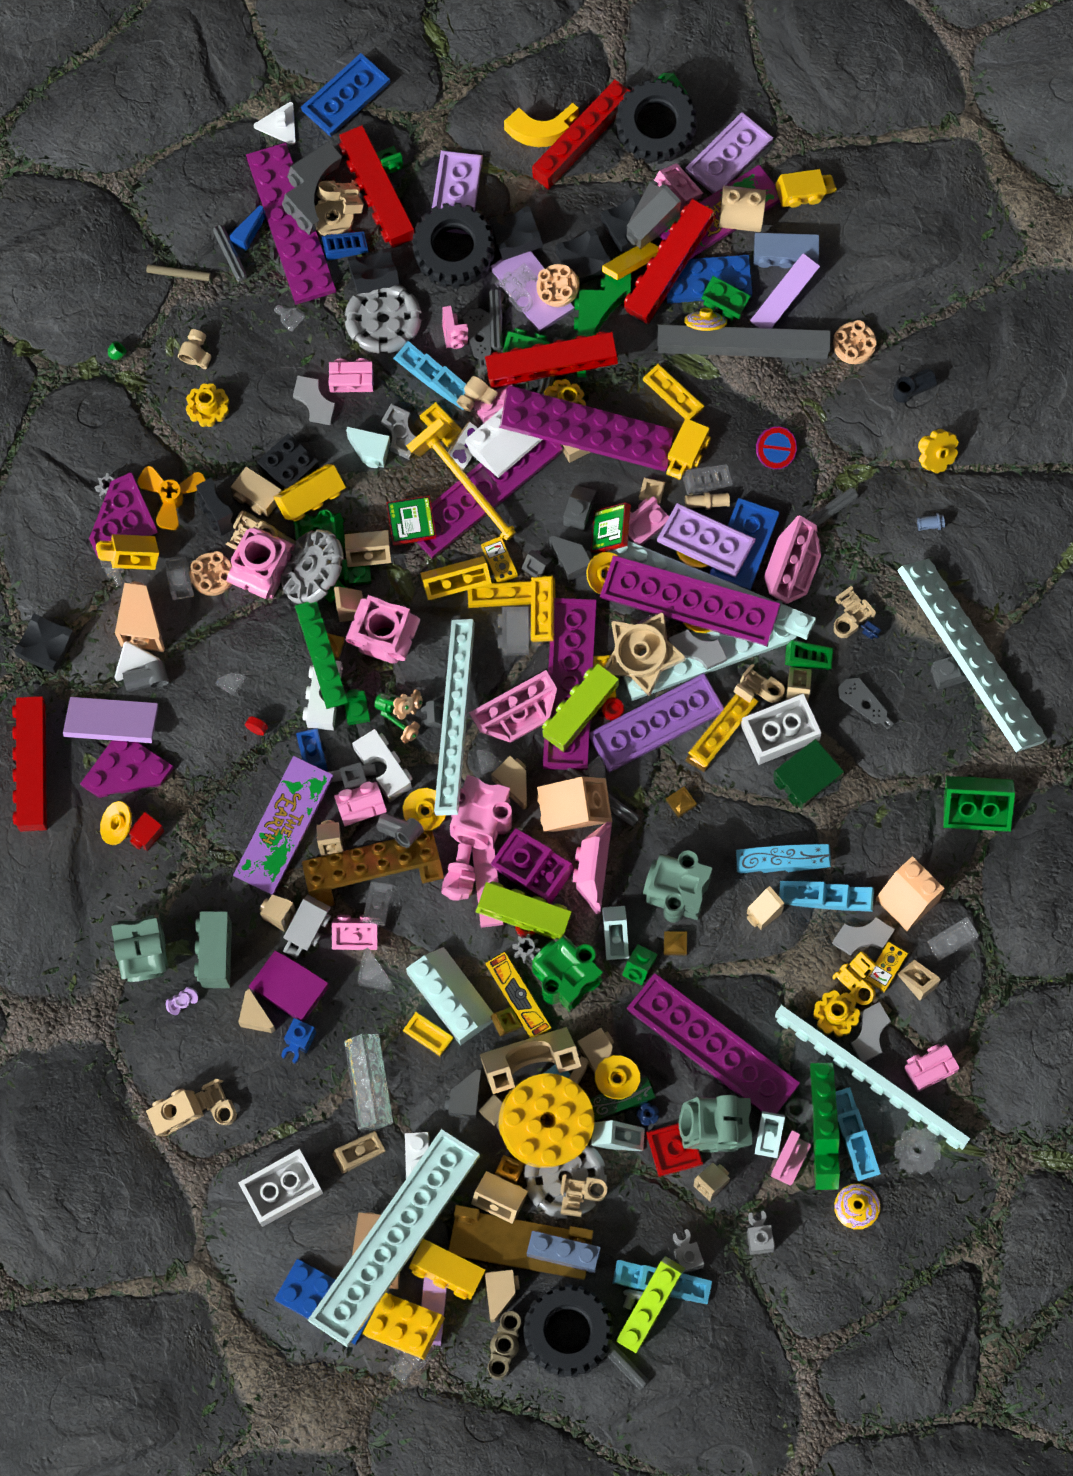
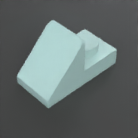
(769, 1134)

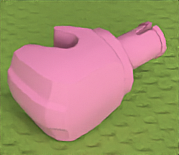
(461, 876)

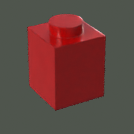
(145, 832)

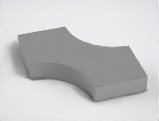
(308, 392)
(396, 421)
(705, 652)
(853, 938)
(873, 1022)

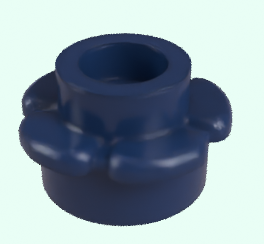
(871, 630)
(647, 1120)

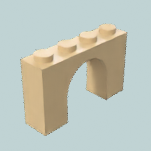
(548, 1047)

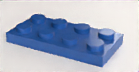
(345, 94)
(698, 272)
(757, 523)
(305, 1290)

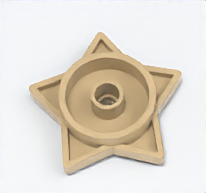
(631, 640)

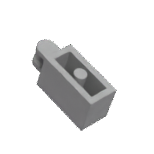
(306, 925)

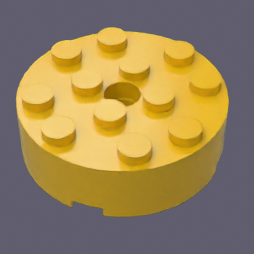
(569, 1115)

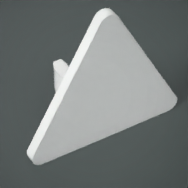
(279, 124)
(132, 658)

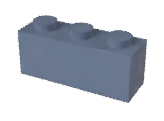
(784, 249)
(563, 1251)

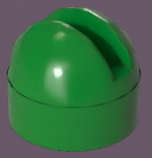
(116, 351)

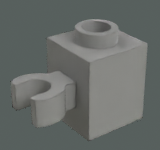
(759, 1236)
(688, 1254)

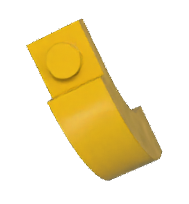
(536, 132)

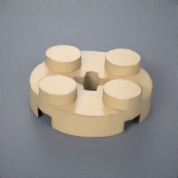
(340, 225)

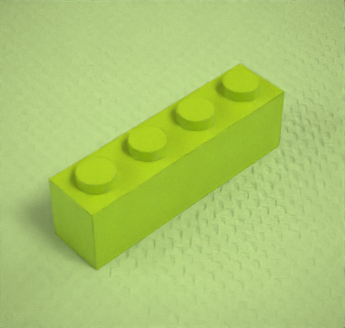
(580, 707)
(523, 911)
(650, 1304)

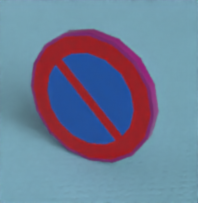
(776, 447)

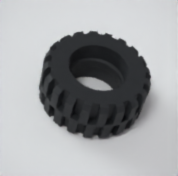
(649, 94)
(448, 219)
(568, 1363)

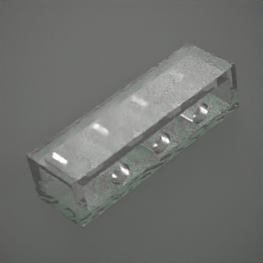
(368, 1082)

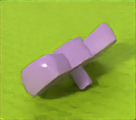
(181, 1000)

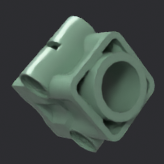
(677, 885)
(140, 948)
(715, 1124)

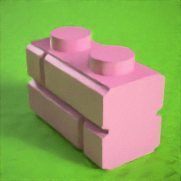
(351, 376)
(360, 803)
(931, 1067)

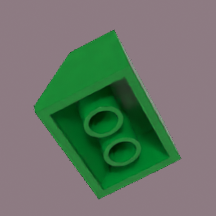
(978, 803)

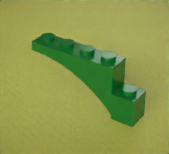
(597, 306)
(321, 654)
(825, 1126)

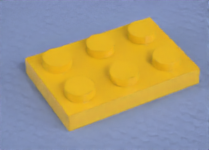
(404, 1325)

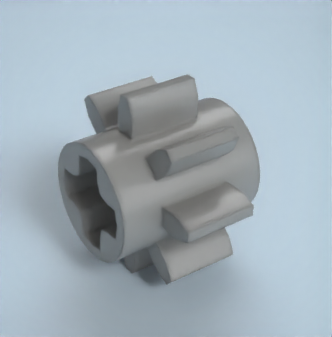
(103, 483)
(530, 953)

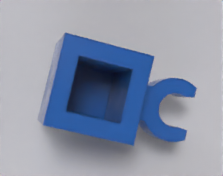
(298, 1038)

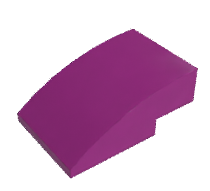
(532, 866)
(289, 986)

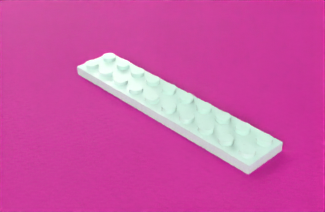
(972, 655)
(394, 1238)

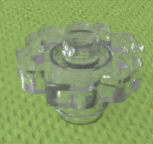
(909, 1158)

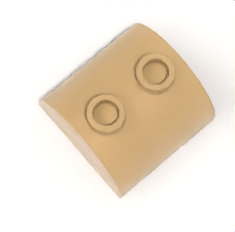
(742, 208)

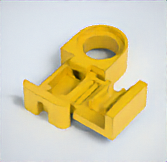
(854, 974)

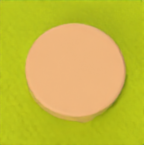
(557, 285)
(854, 342)
(210, 573)

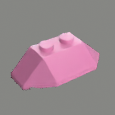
(793, 561)
(517, 709)
(592, 866)

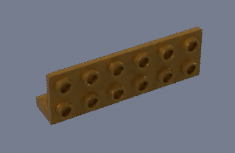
(371, 863)
(504, 1243)

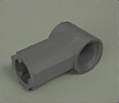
(152, 675)
(403, 831)

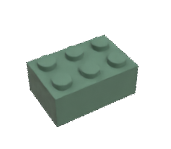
(213, 949)

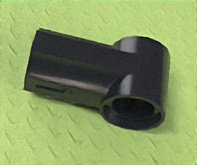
(914, 384)

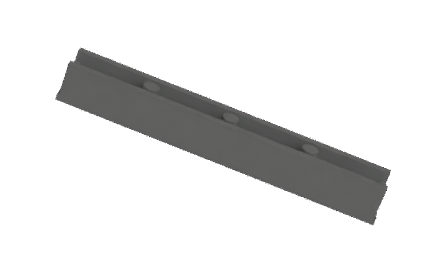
(744, 342)

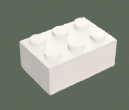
(780, 729)
(280, 1188)

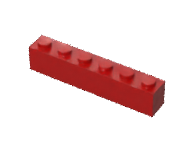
(579, 136)
(376, 186)
(669, 261)
(551, 359)
(30, 764)

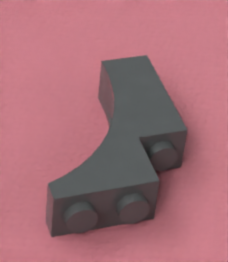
(305, 177)

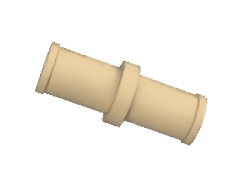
(707, 500)

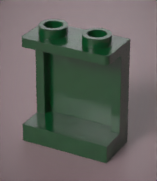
(807, 774)

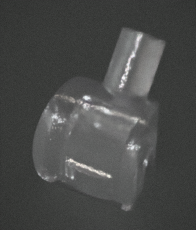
(289, 317)
(113, 572)

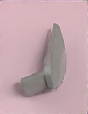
(631, 1296)

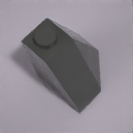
(653, 214)

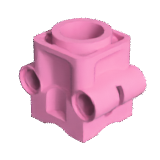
(259, 578)
(377, 614)
(481, 814)

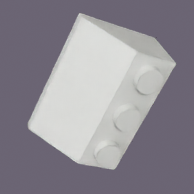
(498, 447)

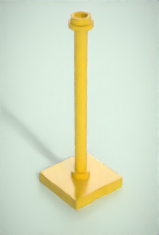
(430, 439)

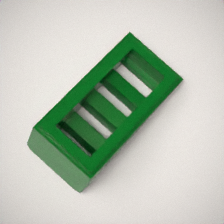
(791, 660)

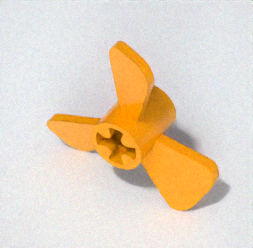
(151, 481)

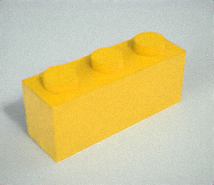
(309, 492)
(456, 578)
(446, 1269)

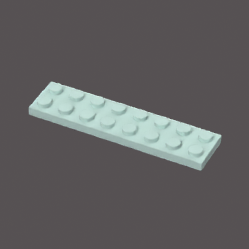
(734, 649)

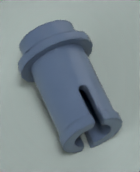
(931, 522)

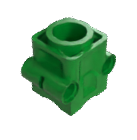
(560, 968)

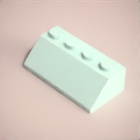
(450, 994)

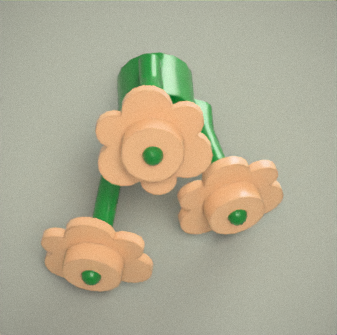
(401, 707)

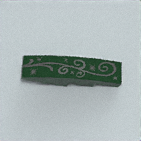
(606, 1107)

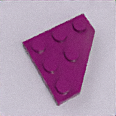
(122, 512)
(125, 769)

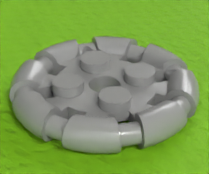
(388, 330)
(304, 583)
(552, 1184)

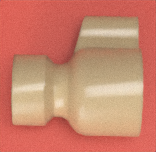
(192, 352)
(476, 391)

